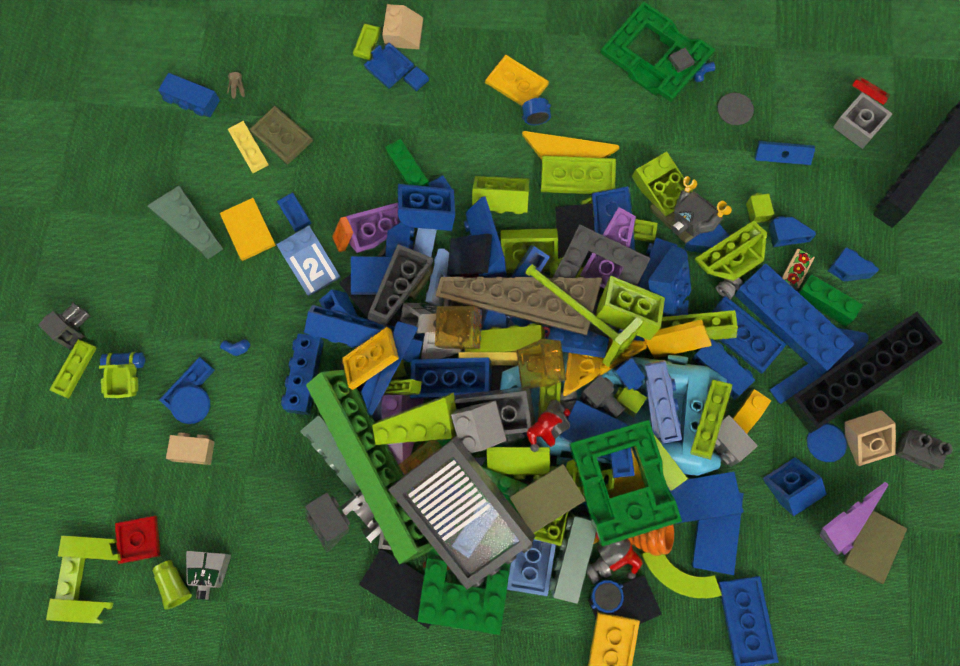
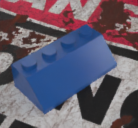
(480, 222)
(451, 375)

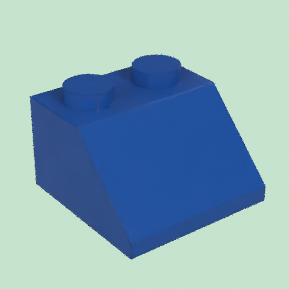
(795, 486)

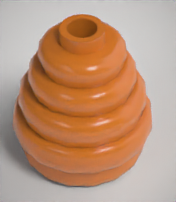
(655, 541)

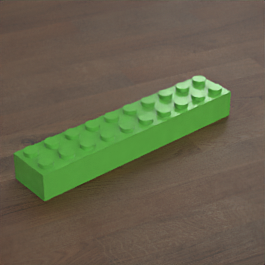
(370, 463)

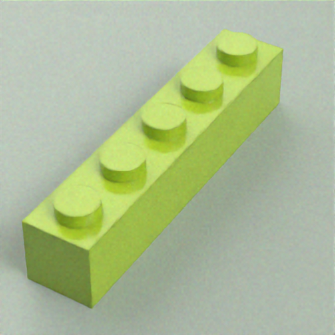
(403, 387)

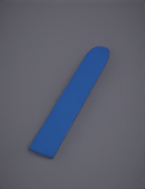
(808, 374)

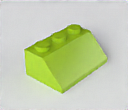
(502, 193)
(517, 242)
(625, 302)
(519, 461)

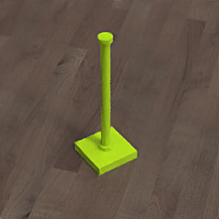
(620, 341)

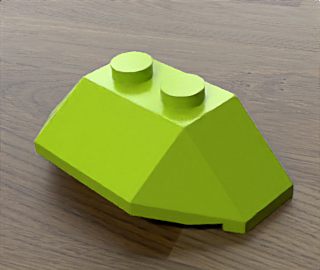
(735, 253)

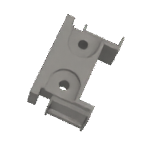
(365, 513)

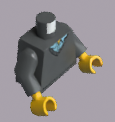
(695, 213)

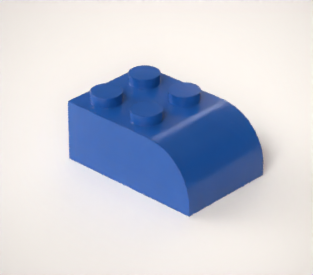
(426, 207)
(672, 279)

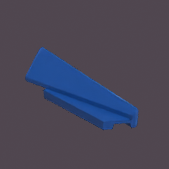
(377, 385)

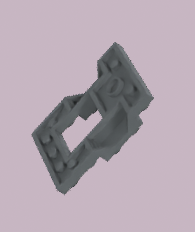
(588, 240)

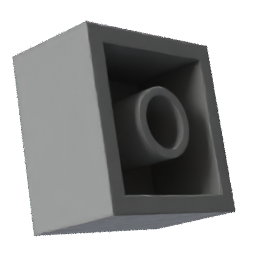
(862, 120)
(733, 442)

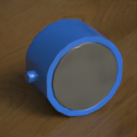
(536, 111)
(607, 596)

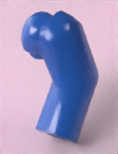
(708, 67)
(237, 348)

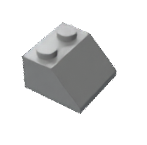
(479, 426)

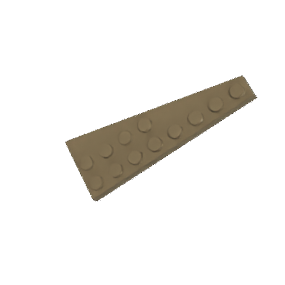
(526, 298)

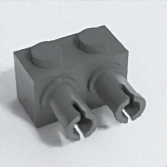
(64, 327)
(600, 395)
(923, 449)

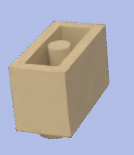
(190, 449)

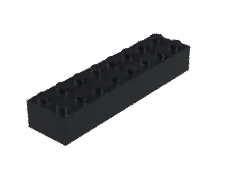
(921, 170)
(863, 372)

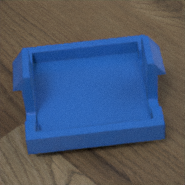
(388, 65)

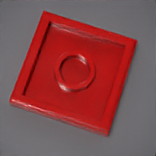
(871, 90)
(137, 539)

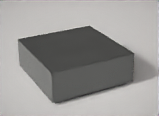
(681, 60)

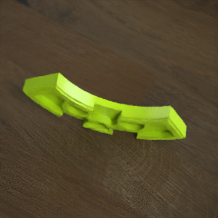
(681, 582)

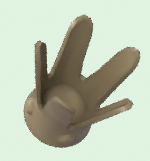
(235, 80)

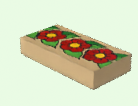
(797, 268)

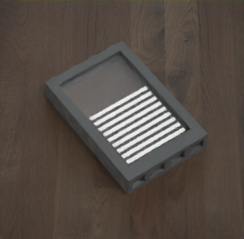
(462, 513)

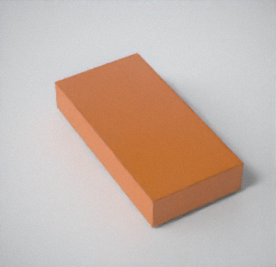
(342, 234)

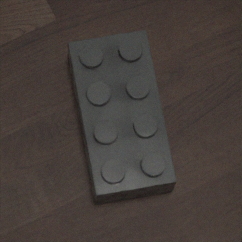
(513, 405)

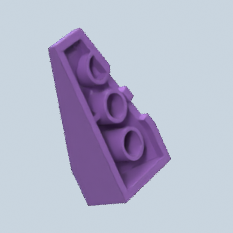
(372, 226)
(620, 231)
(392, 405)
(844, 529)

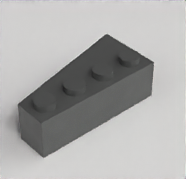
(400, 279)

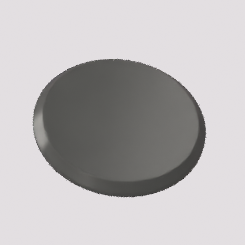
(735, 108)

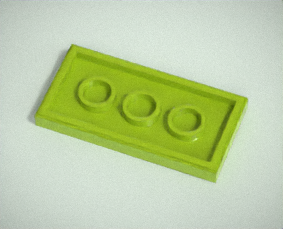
(577, 174)

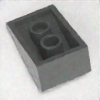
(327, 521)

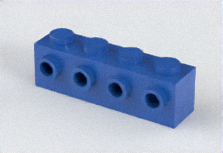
(303, 368)

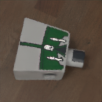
(420, 315)
(206, 571)

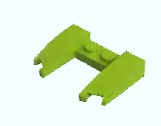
(66, 604)

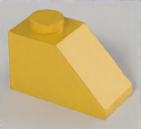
(751, 410)

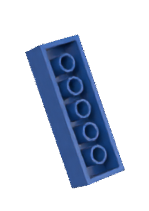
(794, 319)

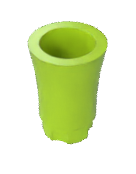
(170, 585)

